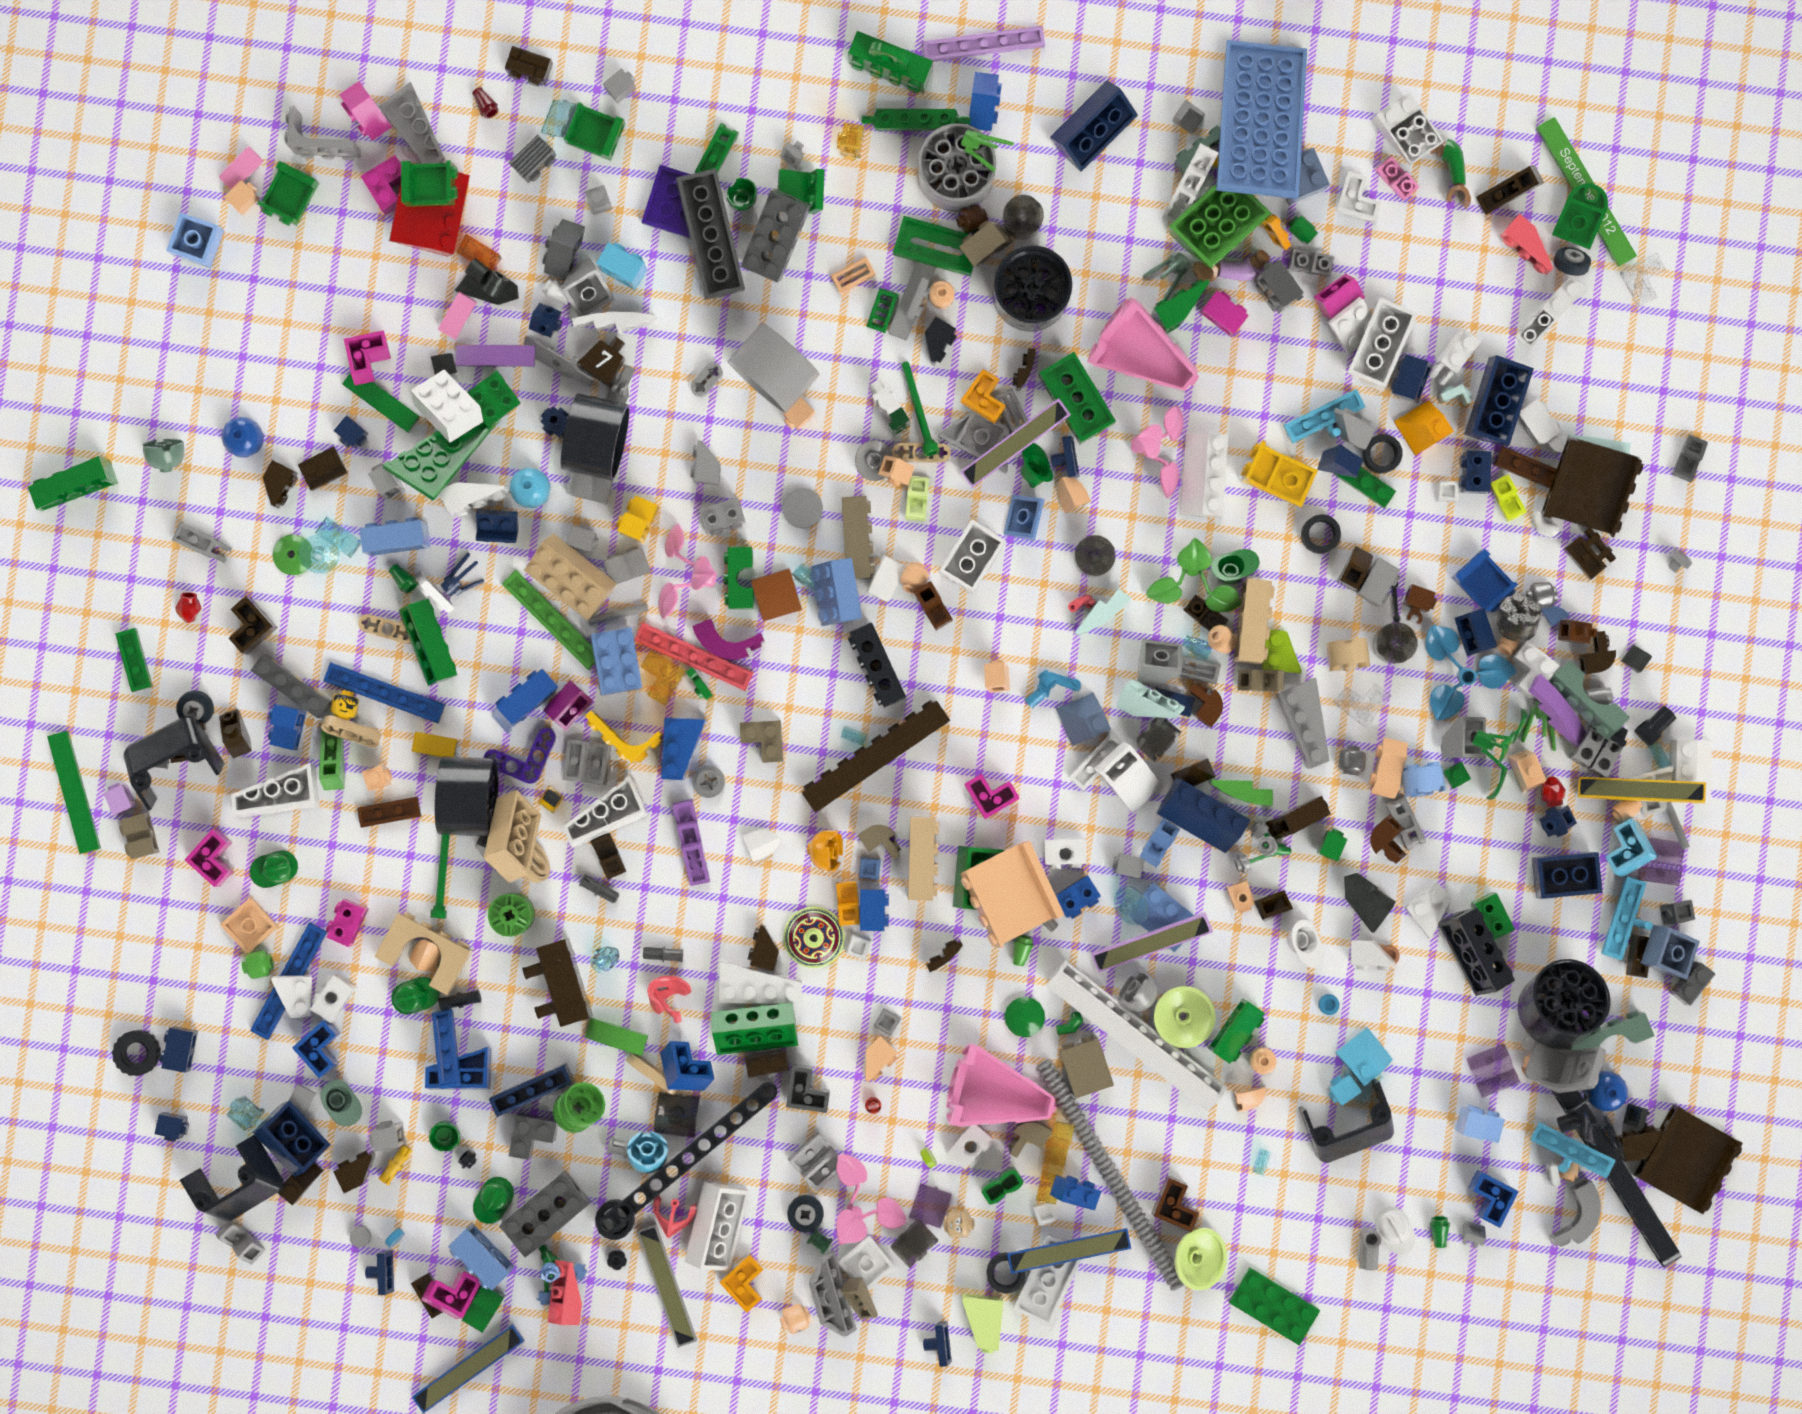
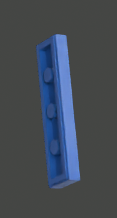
(446, 1049)

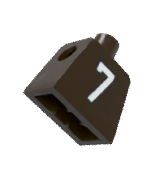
(604, 361)

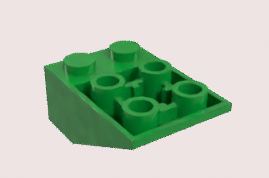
(1173, 312)

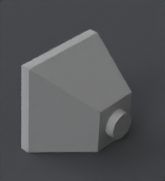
(586, 288)
(1159, 662)
(1460, 736)

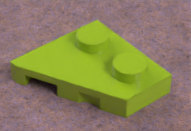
(1280, 653)

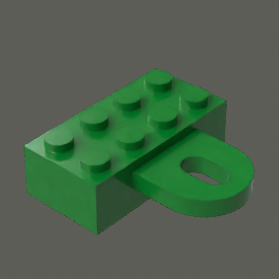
(890, 62)

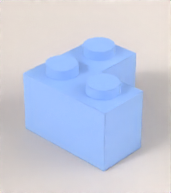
(1479, 1125)

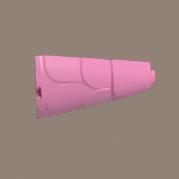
(1141, 349)
(993, 1092)

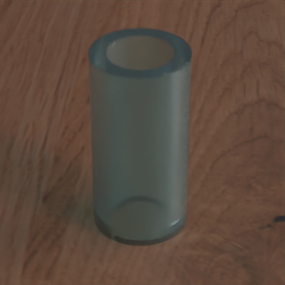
(853, 735)
(1659, 755)
(1261, 1161)

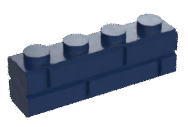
(531, 1090)

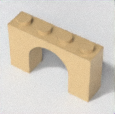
(453, 954)

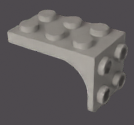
(316, 147)
(1565, 1069)

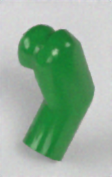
(1072, 1026)

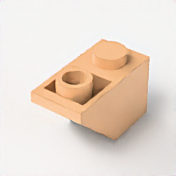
(878, 1055)

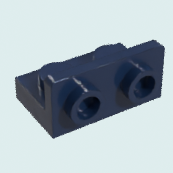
(497, 526)

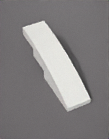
(1190, 182)
(622, 320)

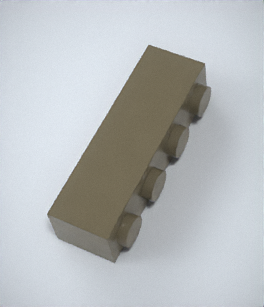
(856, 535)

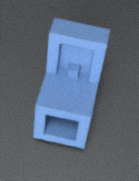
(1159, 842)

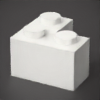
(1534, 663)

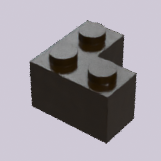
(256, 625)

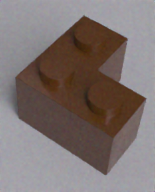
(1169, 1205)

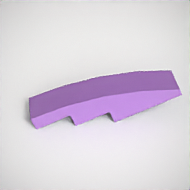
(495, 356)
(1558, 709)
(691, 842)

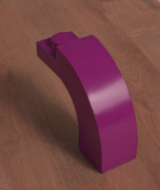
(710, 640)

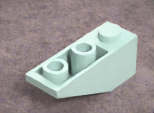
(1144, 702)

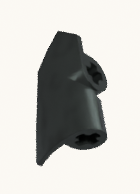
(487, 284)
(1367, 900)

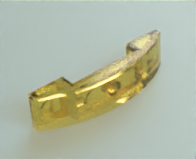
(1054, 1159)

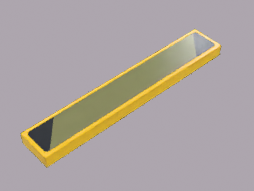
(1642, 790)

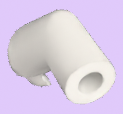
(1544, 528)

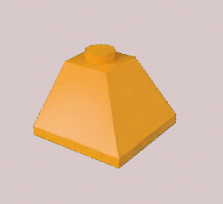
(1423, 427)

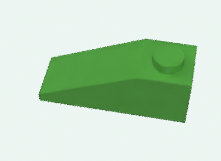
(332, 762)

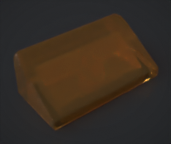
(472, 249)

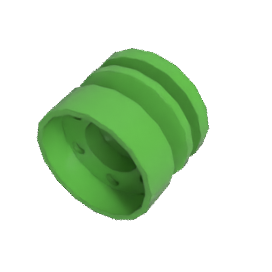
(521, 908)
(587, 1105)

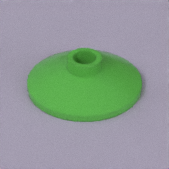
(288, 565)

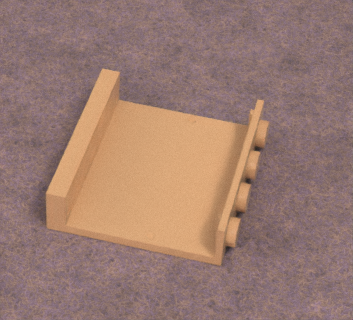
(1011, 893)

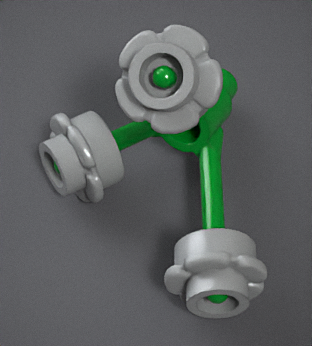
(1267, 846)

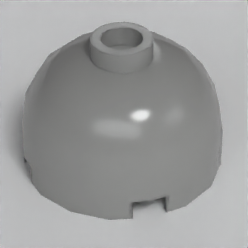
(1139, 992)

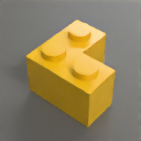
(638, 519)

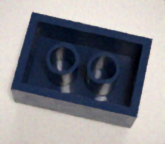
(1567, 875)
(291, 1138)

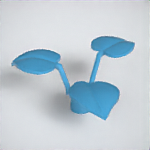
(1493, 672)

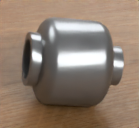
(1543, 593)
(1352, 760)

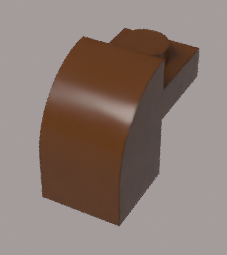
(932, 605)
(1211, 704)
(1383, 836)

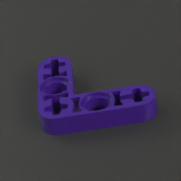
(523, 766)

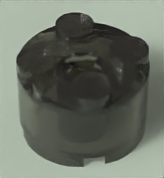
(1032, 212)
(1083, 560)
(1518, 617)
(1405, 638)
(1158, 738)
(914, 1243)

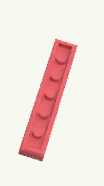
(693, 656)

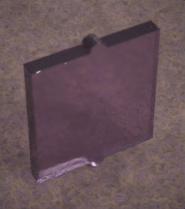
(930, 1205)

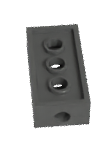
(763, 240)
(544, 1228)

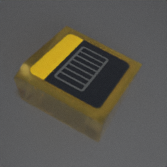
(551, 799)

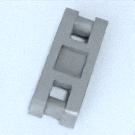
(1407, 821)

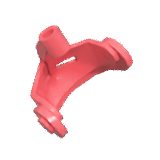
(674, 986)
(670, 1227)

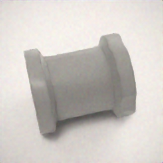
(615, 1142)

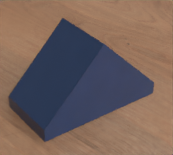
(1340, 461)

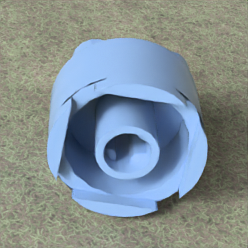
(1423, 780)

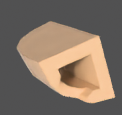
(1072, 494)
(425, 956)
(1249, 1098)

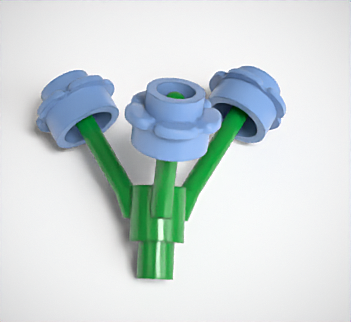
(551, 1272)

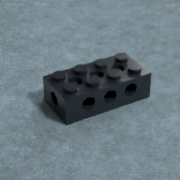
(868, 634)
(1469, 951)

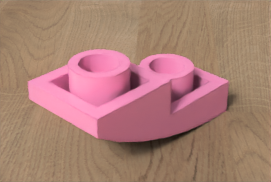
(241, 167)
(1396, 178)
(457, 315)

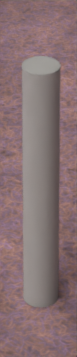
(618, 614)
(1677, 826)

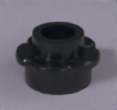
(467, 1159)
(611, 1259)

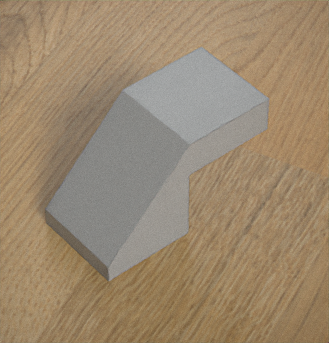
(241, 1241)

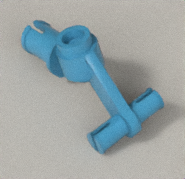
(1048, 681)

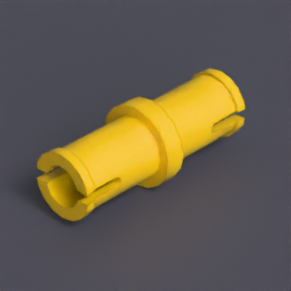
(395, 1164)

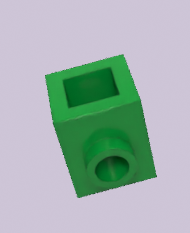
(1332, 844)

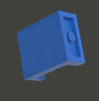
(1484, 581)

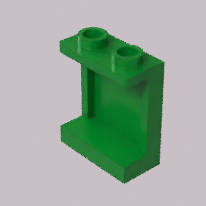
(594, 132)
(428, 184)
(288, 194)

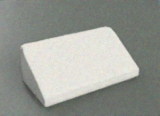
(885, 578)

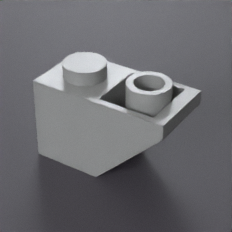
(1354, 430)
(707, 467)

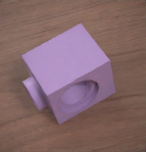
(119, 799)

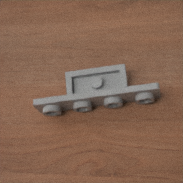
(911, 301)

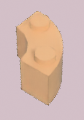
(1389, 767)

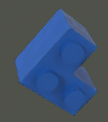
(984, 98)
(287, 727)
(313, 1048)
(682, 1071)
(1498, 1197)

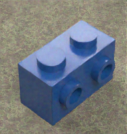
(1077, 896)
(873, 910)
(1075, 1192)

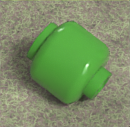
(258, 964)

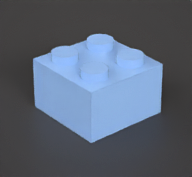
(195, 240)

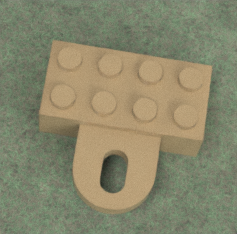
(513, 840)

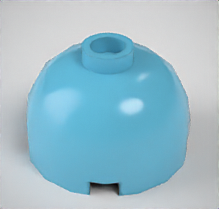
(530, 487)
(647, 1152)

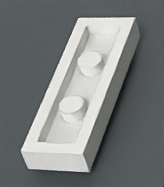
(1085, 774)

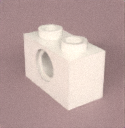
(1052, 849)
(343, 991)
(969, 1158)

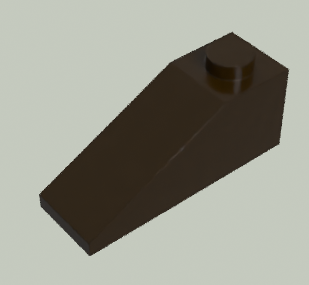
(1510, 189)

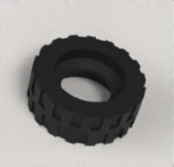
(120, 1052)

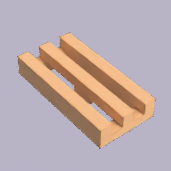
(868, 268)

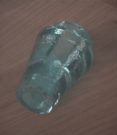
(802, 575)
(1198, 647)

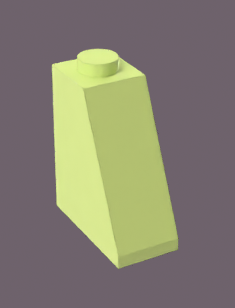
(985, 1320)

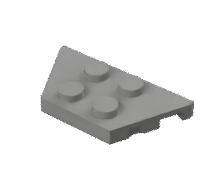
(975, 435)

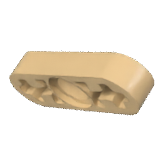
(915, 459)
(374, 619)
(351, 731)
(649, 1071)

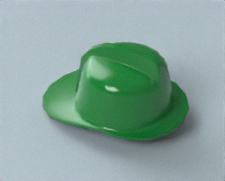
(1035, 466)
(1235, 565)
(273, 869)
(414, 996)
(493, 1200)

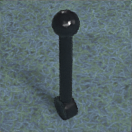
(1396, 618)

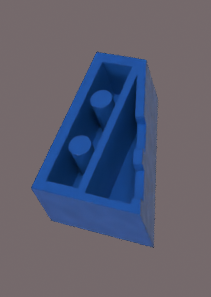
(523, 699)
(679, 746)
(474, 1072)

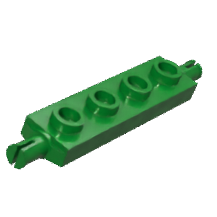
(914, 119)

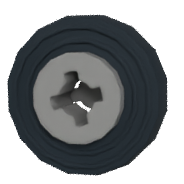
(1572, 261)
(196, 701)
(809, 1217)

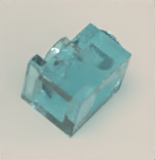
(244, 1113)

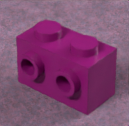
(567, 705)

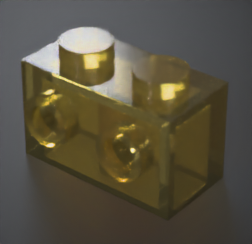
(851, 141)

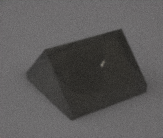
(676, 1114)

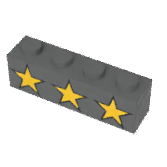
(291, 686)

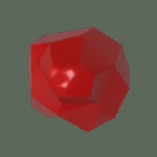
(188, 607)
(1553, 792)

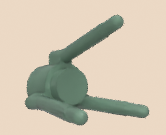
(1177, 264)

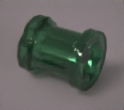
(819, 1241)

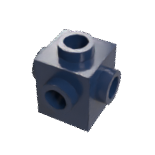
(545, 320)
(550, 416)
(1557, 821)

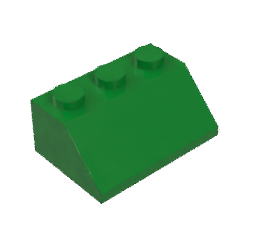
(967, 858)
(1237, 1031)

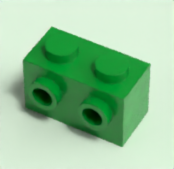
(1494, 914)

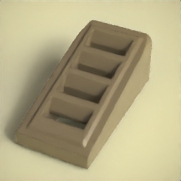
(859, 1297)

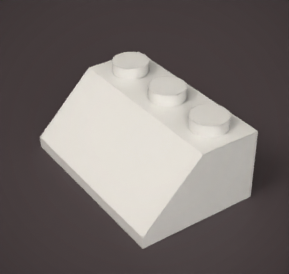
(1692, 762)

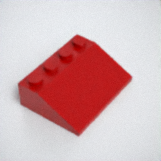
(430, 227)

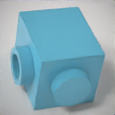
(1343, 1089)

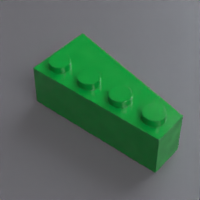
(72, 483)

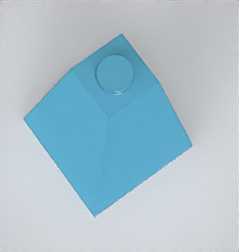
(1364, 1056)

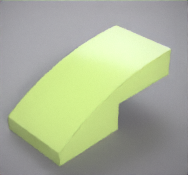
(917, 498)

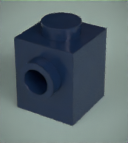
(351, 433)
(171, 1126)

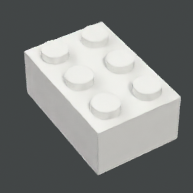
(447, 405)
(972, 556)

